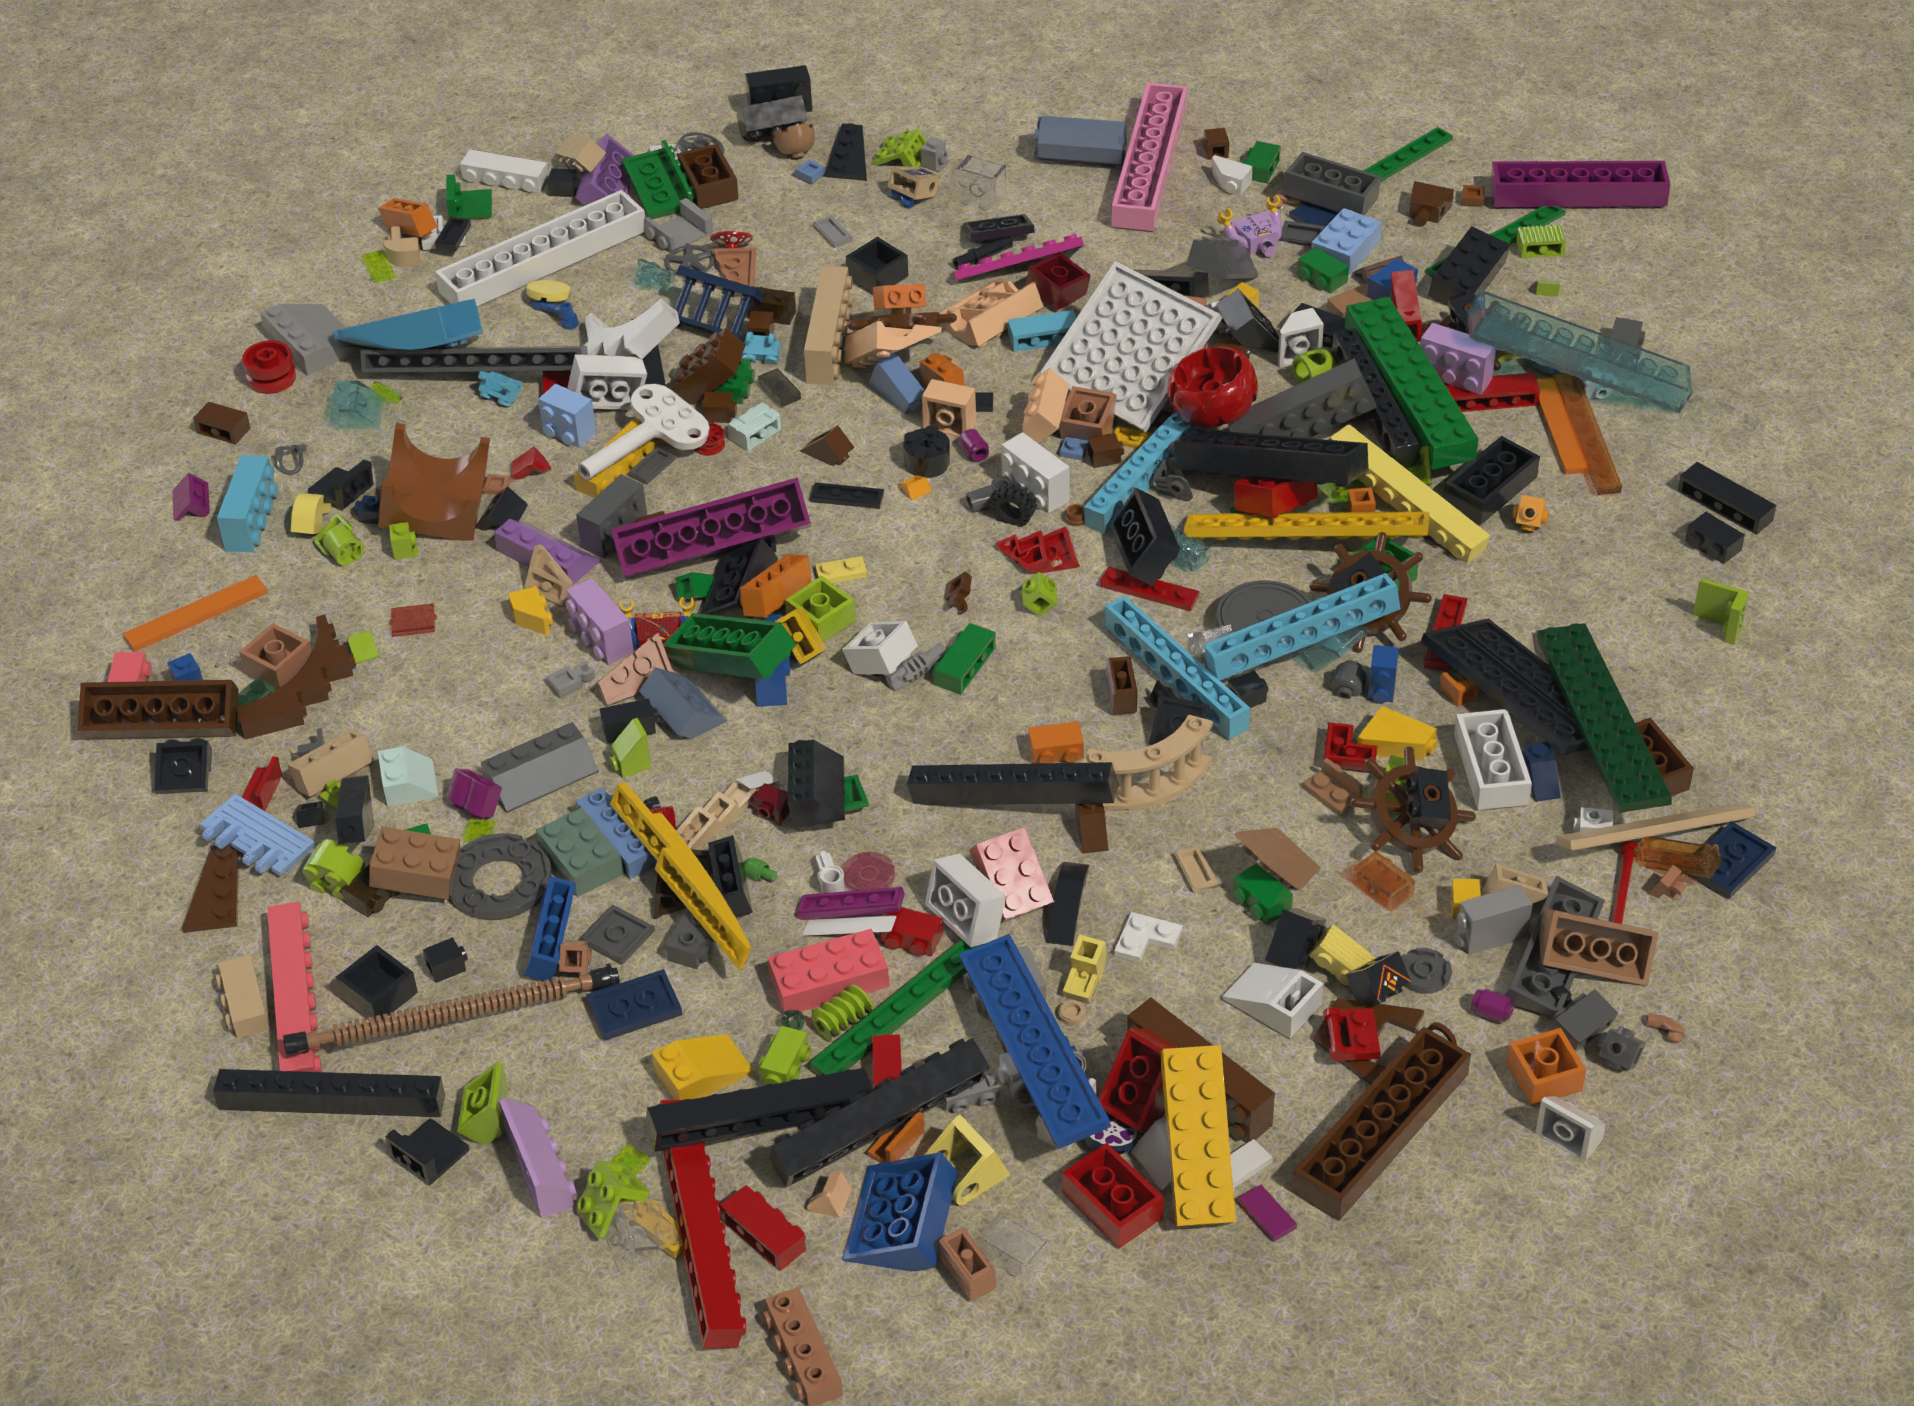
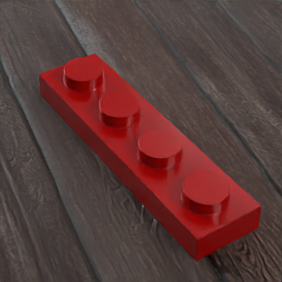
(1160, 592)
(1449, 615)

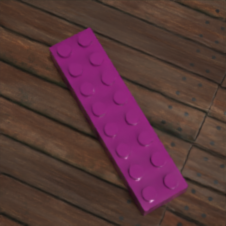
(1579, 183)
(711, 528)

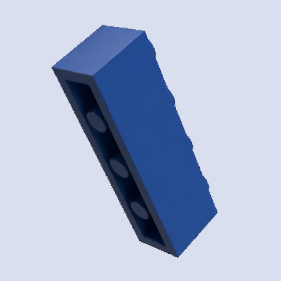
(550, 929)

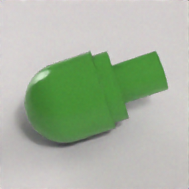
(757, 868)

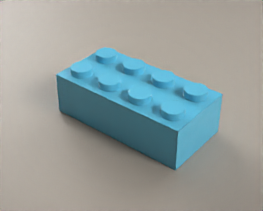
(247, 503)

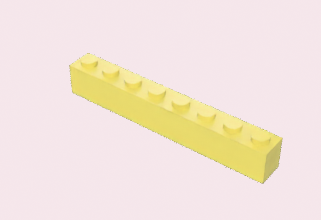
(1410, 494)

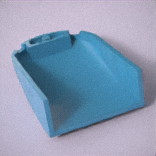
(418, 330)

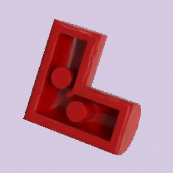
(1344, 752)

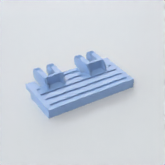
(256, 835)

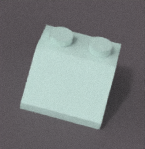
(406, 776)

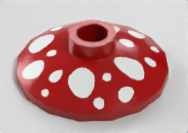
(731, 239)

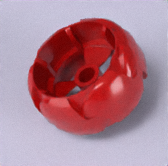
(1214, 403)

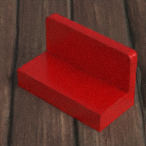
(263, 784)

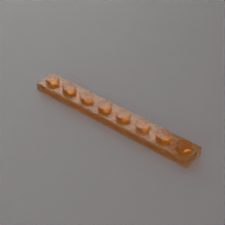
(1588, 433)

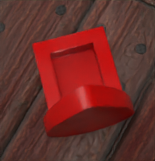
(529, 462)

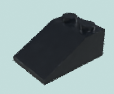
(1247, 322)

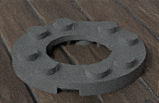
(500, 847)

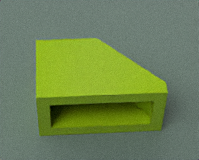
(631, 750)

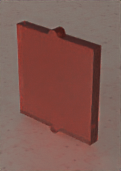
(413, 620)

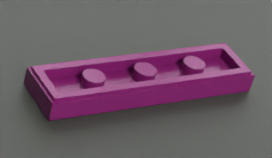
(851, 903)

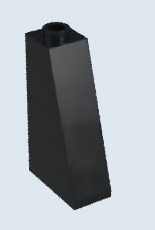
(354, 810)

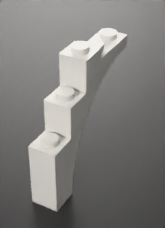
(634, 337)

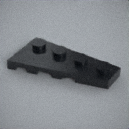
(848, 154)

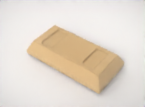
(1196, 869)

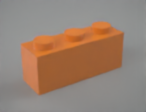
(411, 216)

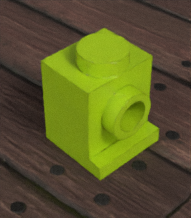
(403, 541)

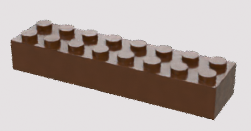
(1380, 1123)

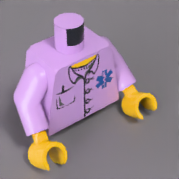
(1257, 231)

